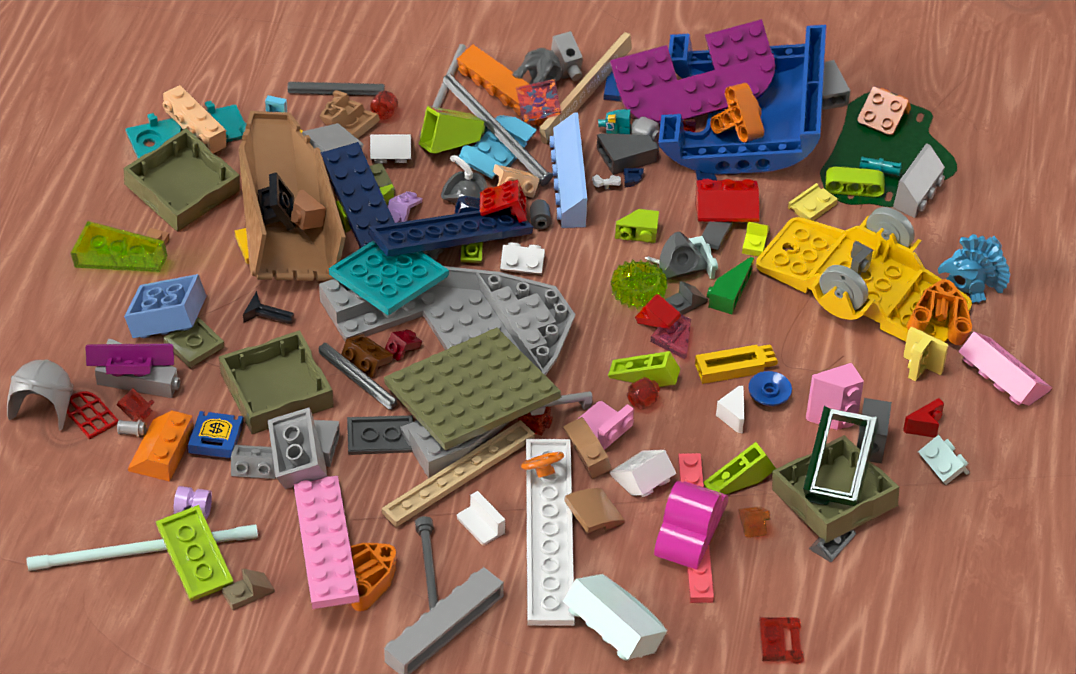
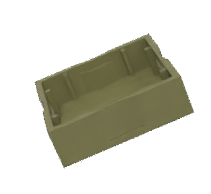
(181, 179)
(275, 380)
(837, 474)

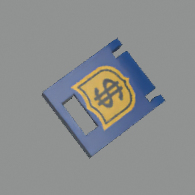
(215, 428)

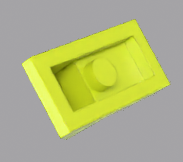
(755, 239)

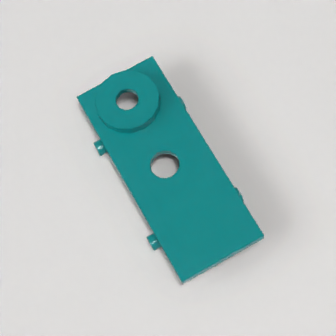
(160, 131)

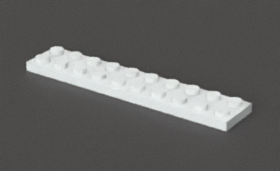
(549, 537)

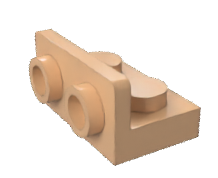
(526, 179)

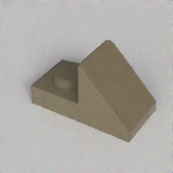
(251, 588)

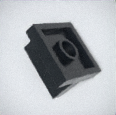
(276, 202)

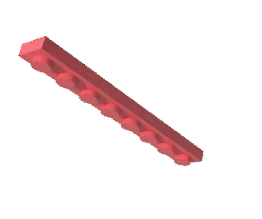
(701, 579)

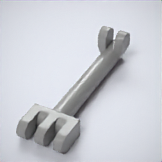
(583, 398)

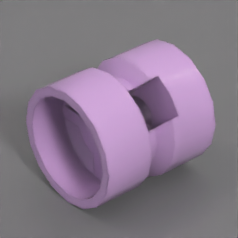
(187, 498)

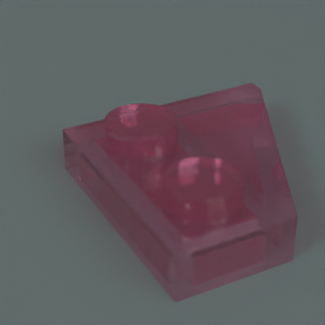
(675, 338)

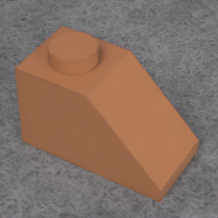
(307, 211)

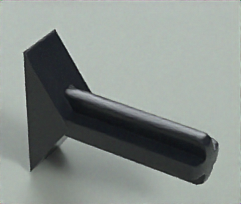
(256, 309)

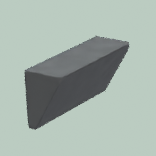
(832, 548)

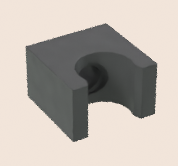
(881, 410)

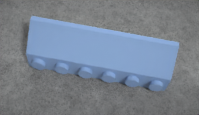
(569, 173)

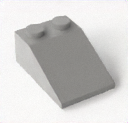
(296, 448)

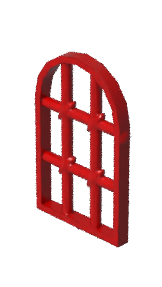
(89, 404)

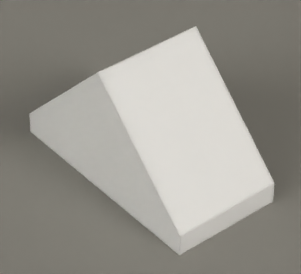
(731, 409)

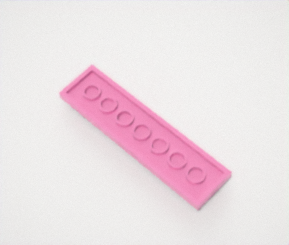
(325, 542)

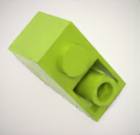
(638, 226)

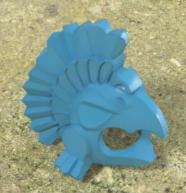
(980, 264)

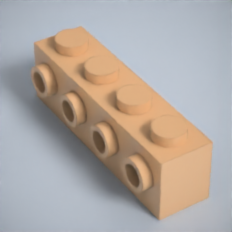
(195, 118)

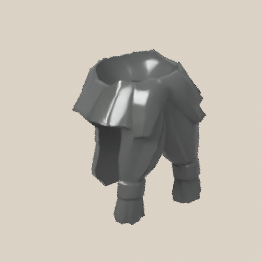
(542, 66)

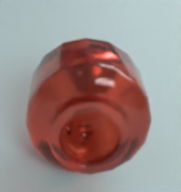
(384, 104)
(643, 393)

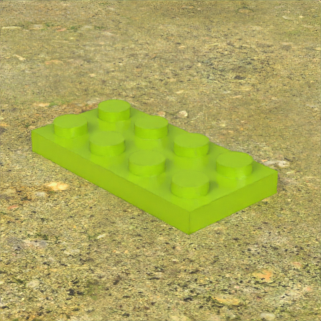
(194, 553)

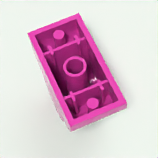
(689, 523)

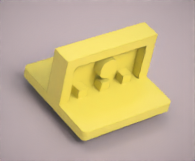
(924, 353)

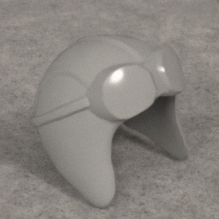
(40, 378)

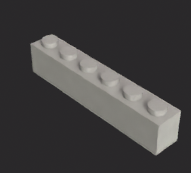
(443, 622)

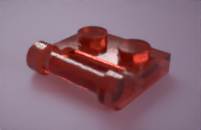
(773, 639)

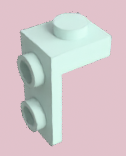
(705, 250)

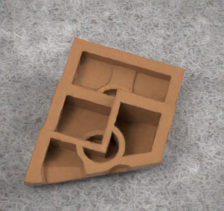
(348, 114)

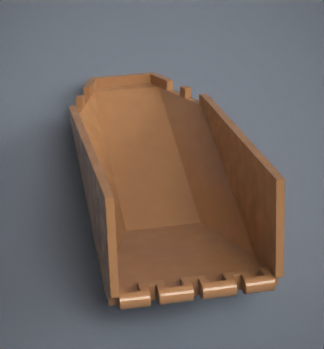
(276, 145)

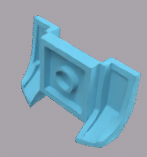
(492, 151)

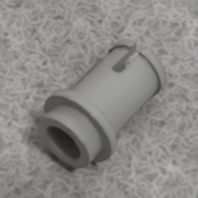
(131, 427)

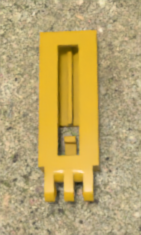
(727, 365)

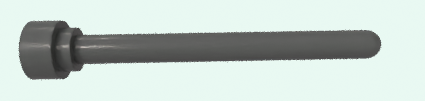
(424, 528)

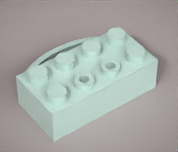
(615, 616)

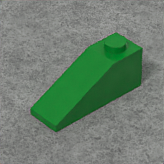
(729, 287)

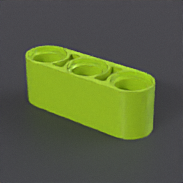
(855, 181)

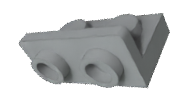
(252, 462)

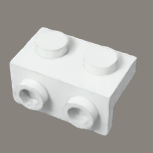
(522, 259)

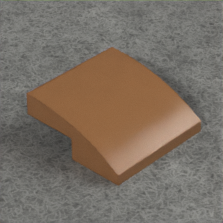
(593, 509)

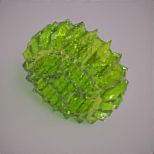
(638, 283)

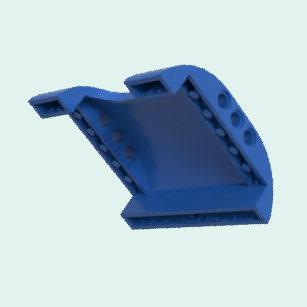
(788, 112)

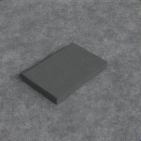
(377, 435)

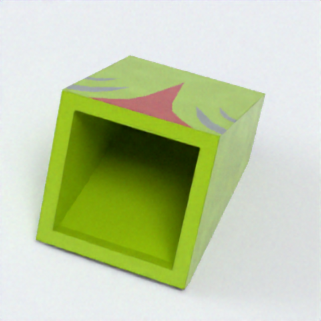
(449, 129)

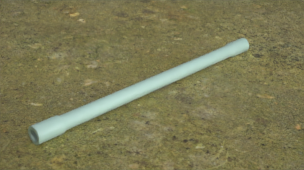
(48, 561)

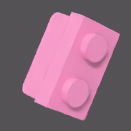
(608, 423)

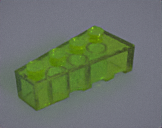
(117, 250)

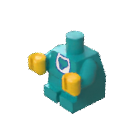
(617, 122)

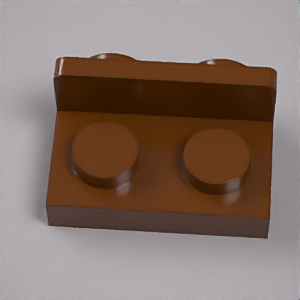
(366, 354)

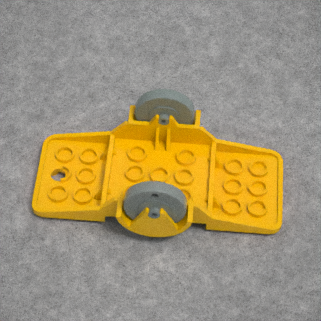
(824, 260)

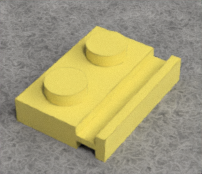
(813, 203)

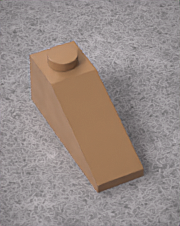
(588, 447)

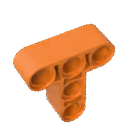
(741, 114)

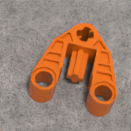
(944, 297)
(374, 569)

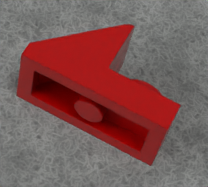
(658, 313)
(924, 420)

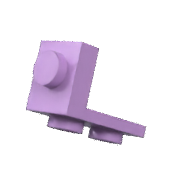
(401, 204)

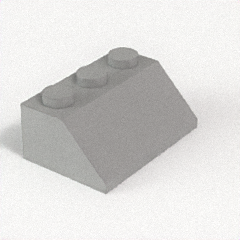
(919, 182)

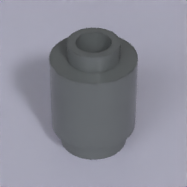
(540, 214)

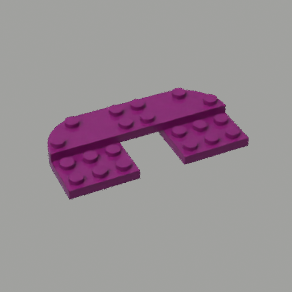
(651, 87)

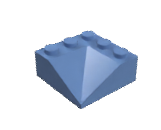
(165, 306)

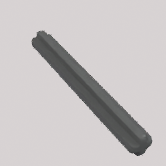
(330, 88)
(358, 376)

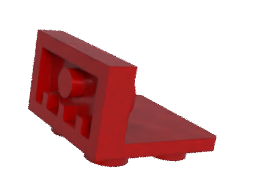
(506, 195)

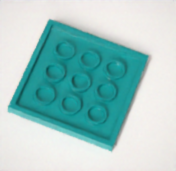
(389, 280)

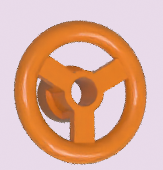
(543, 463)

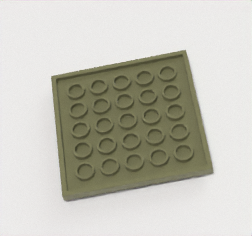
(471, 388)

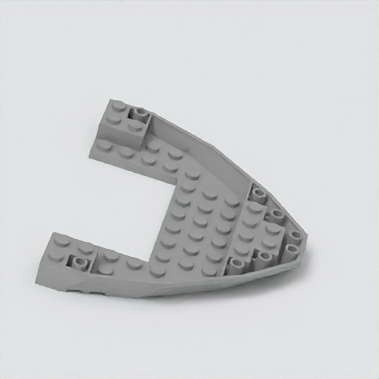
(458, 309)

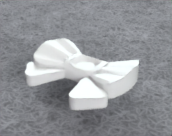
(613, 180)

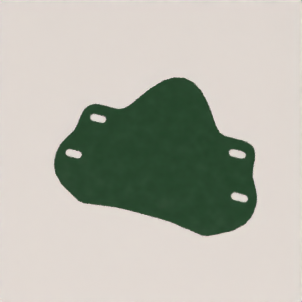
(901, 147)

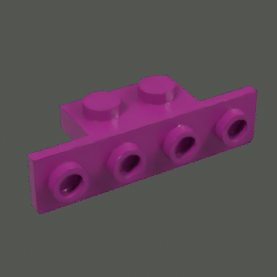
(129, 358)

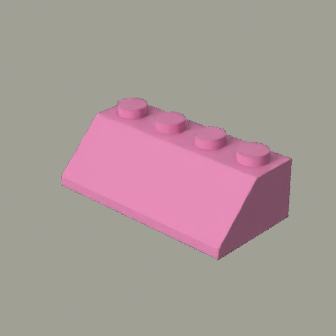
(1003, 369)

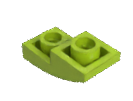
(472, 252)

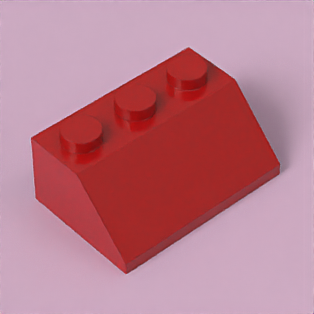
(727, 200)

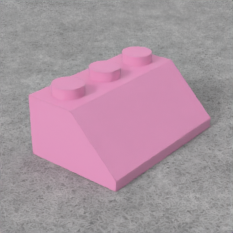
(836, 389)

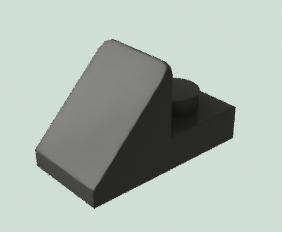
(687, 298)

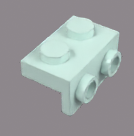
(942, 459)

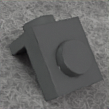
(861, 257)

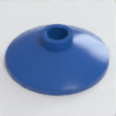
(770, 388)

